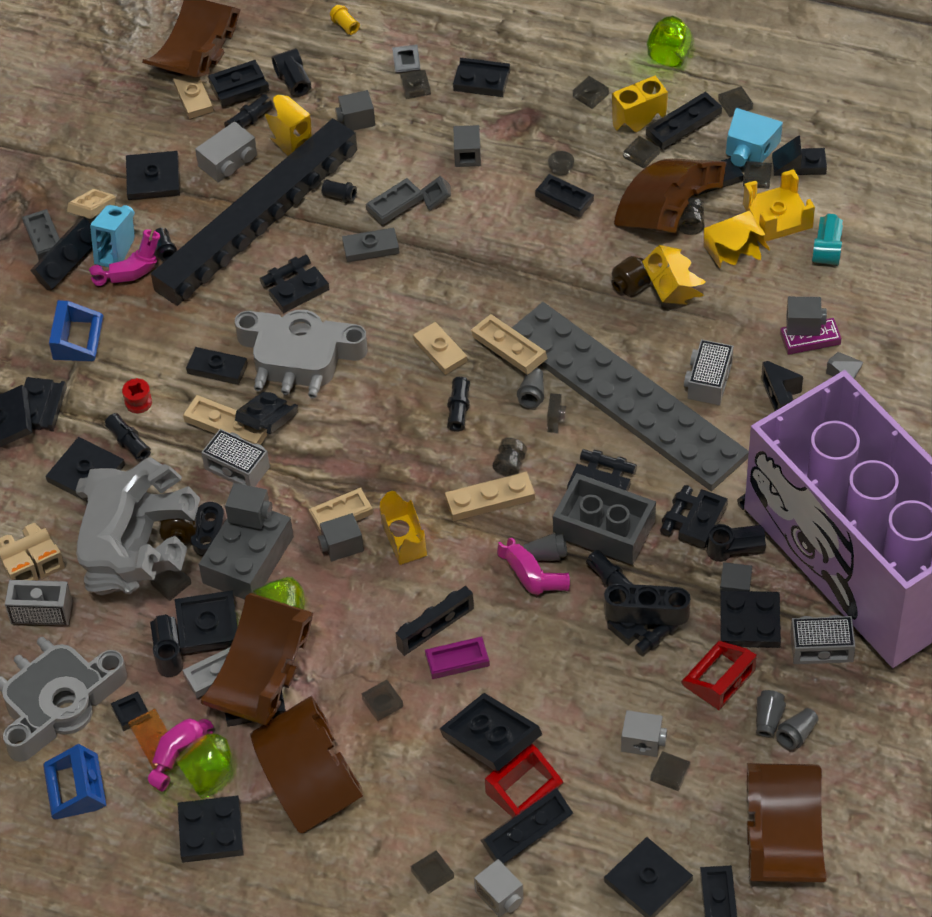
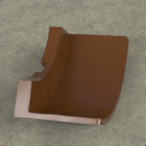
(196, 38)
(662, 192)
(260, 659)
(303, 766)
(786, 823)

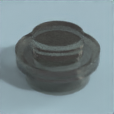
(561, 162)

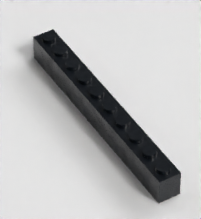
(254, 212)

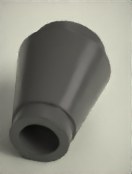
(532, 389)
(548, 548)
(769, 712)
(796, 729)

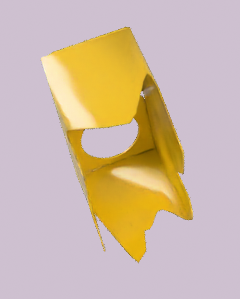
(645, 107)
(289, 118)
(732, 237)
(673, 280)
(393, 509)

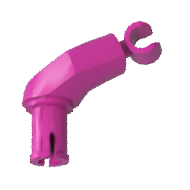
(134, 267)
(529, 571)
(171, 745)

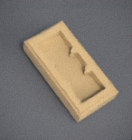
(193, 95)
(91, 203)
(440, 348)
(351, 502)

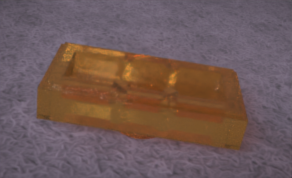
(148, 731)

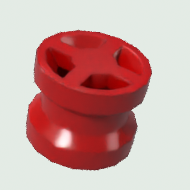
(142, 398)

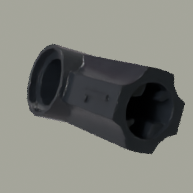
(290, 68)
(734, 541)
(166, 645)

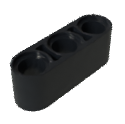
(659, 612)

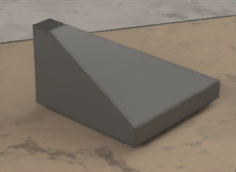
(406, 58)
(436, 192)
(843, 362)

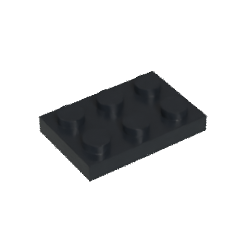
(491, 731)

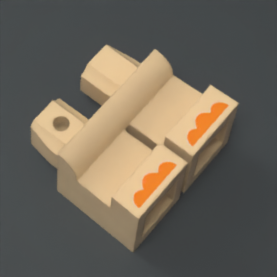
(28, 553)

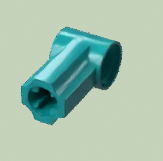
(828, 244)

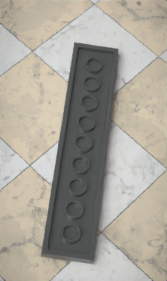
(632, 398)

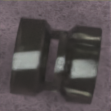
(692, 218)
(510, 456)

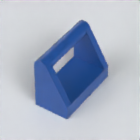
(65, 314)
(87, 782)

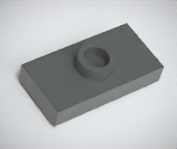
(394, 201)
(41, 232)
(370, 244)

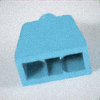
(752, 137)
(112, 234)

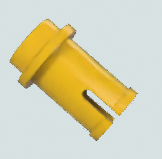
(340, 15)

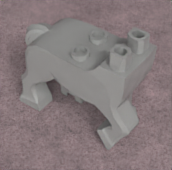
(120, 522)

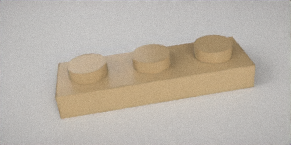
(509, 344)
(215, 416)
(490, 496)

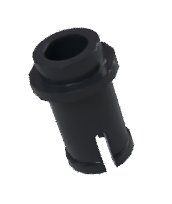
(339, 190)
(165, 247)

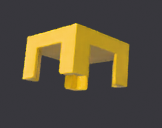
(780, 209)

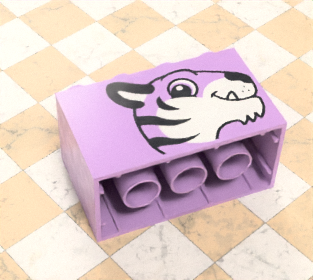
(850, 509)

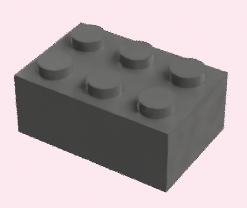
(604, 518)
(245, 556)

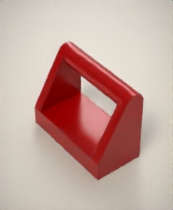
(730, 682)
(499, 781)

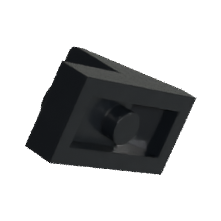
(804, 161)
(780, 384)

